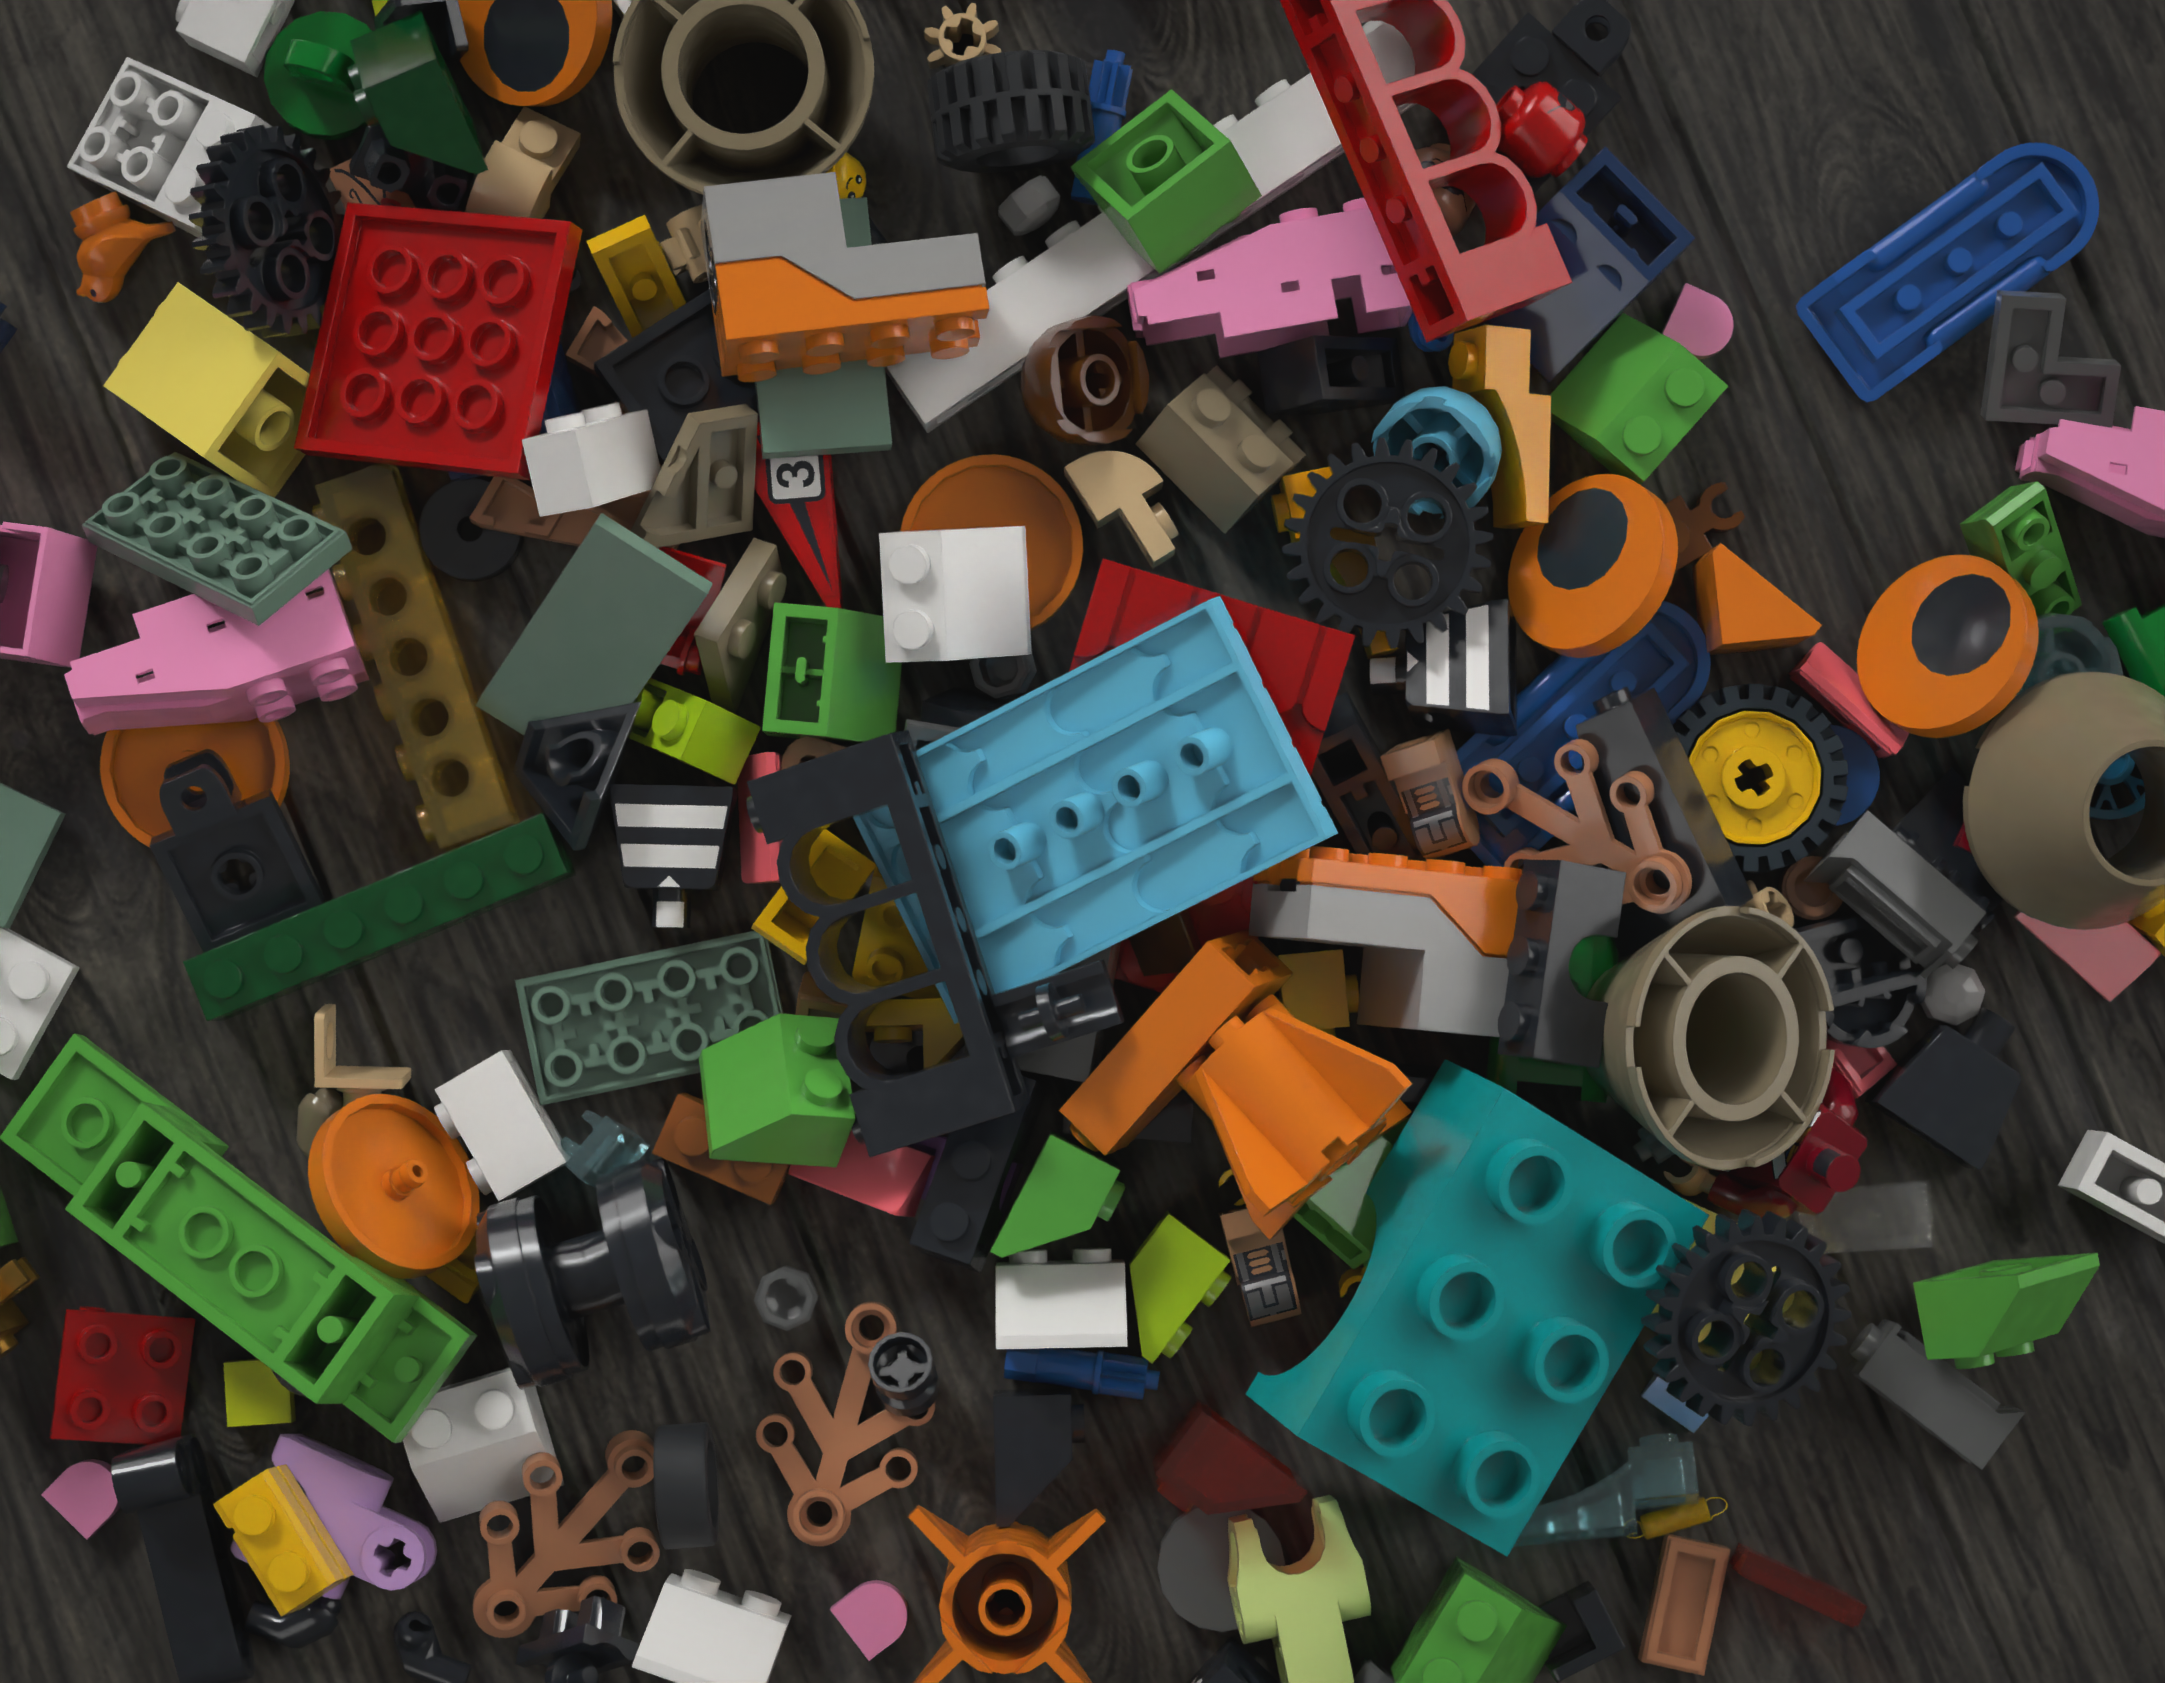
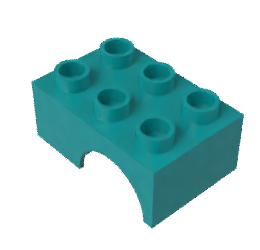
(1487, 1308)

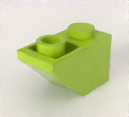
(693, 730)
(1169, 1279)

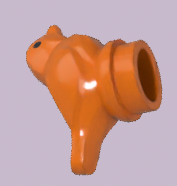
(110, 245)

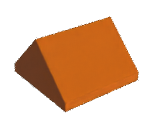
(1744, 609)

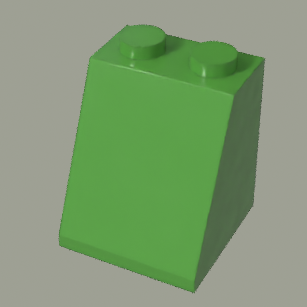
(1476, 1634)

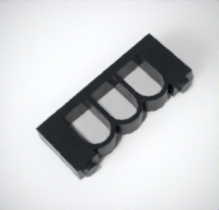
(794, 809)

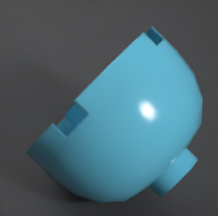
(1455, 427)

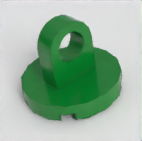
(310, 75)

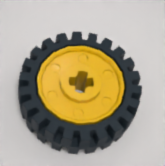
(1800, 765)

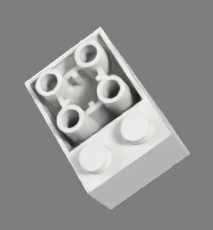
(153, 138)

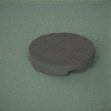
(1196, 1565)

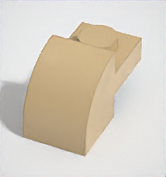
(524, 167)
(1116, 486)

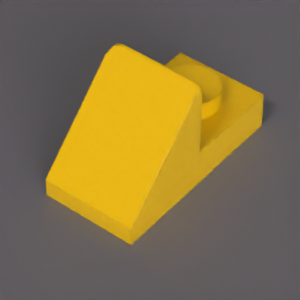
(637, 274)
(837, 871)
(897, 1018)

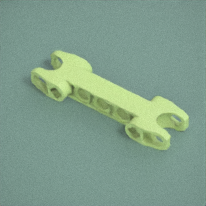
(1302, 1601)

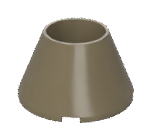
(671, 42)
(2035, 794)
(1718, 1037)

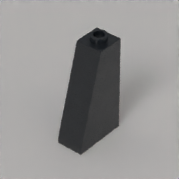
(1639, 737)

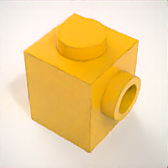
(1320, 989)

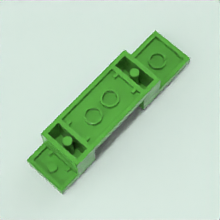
(229, 1248)

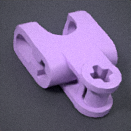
(350, 1505)

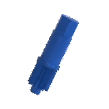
(1108, 99)
(1082, 1369)

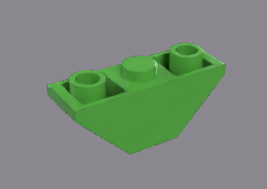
(2024, 540)

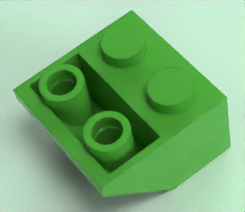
(829, 676)

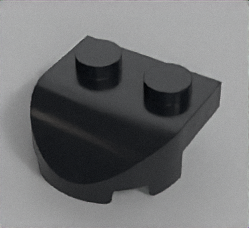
(1867, 980)

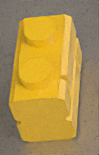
(283, 1539)

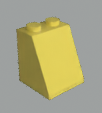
(216, 390)

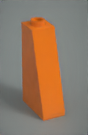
(1142, 1069)

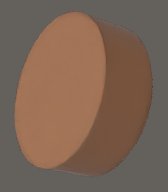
(1807, 899)

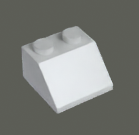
(955, 594)
(1061, 1300)
(475, 1442)
(711, 1634)

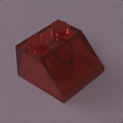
(1221, 1468)

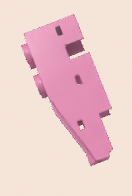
(1276, 285)
(2105, 467)
(44, 594)
(223, 670)

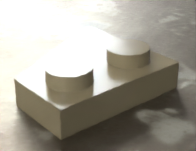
(705, 480)
(738, 623)

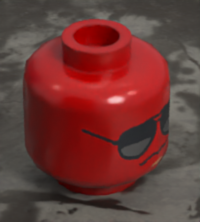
(1540, 130)

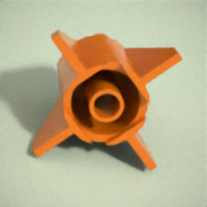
(1291, 1106)
(1005, 1634)

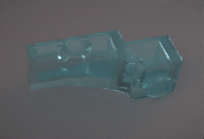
(1655, 1476)

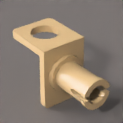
(351, 1080)

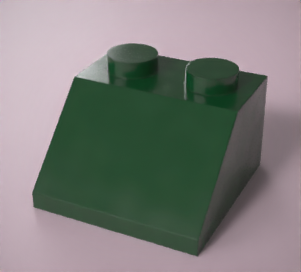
(412, 94)

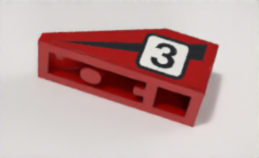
(803, 507)

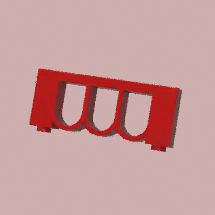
(1442, 286)

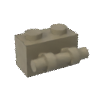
(1220, 447)

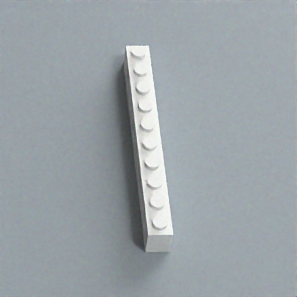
(1093, 264)

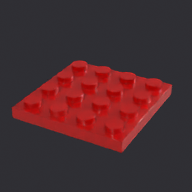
(438, 339)

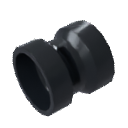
(899, 1360)

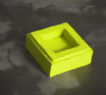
(255, 1395)

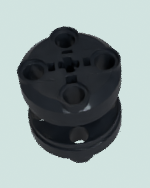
(548, 1285)

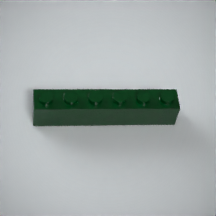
(379, 918)

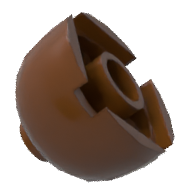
(1085, 381)

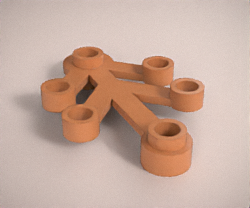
(1589, 834)
(838, 1437)
(561, 1545)

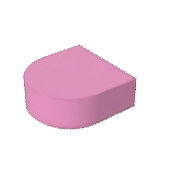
(1699, 322)
(84, 1496)
(872, 1615)

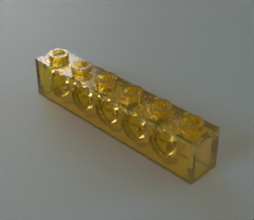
(486, 804)

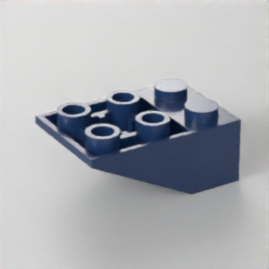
(1613, 247)

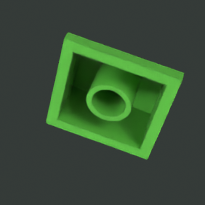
(1167, 180)
(1633, 398)
(777, 1093)
(1059, 1197)
(1999, 1306)

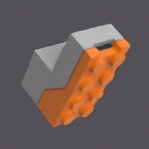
(801, 298)
(1427, 931)

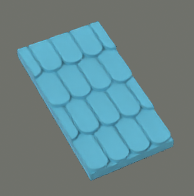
(1110, 800)

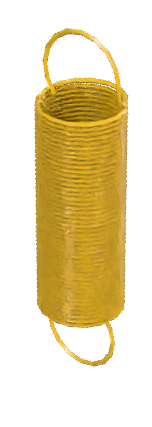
(1675, 1518)

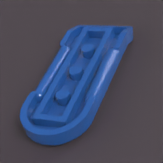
(1944, 265)
(1662, 656)

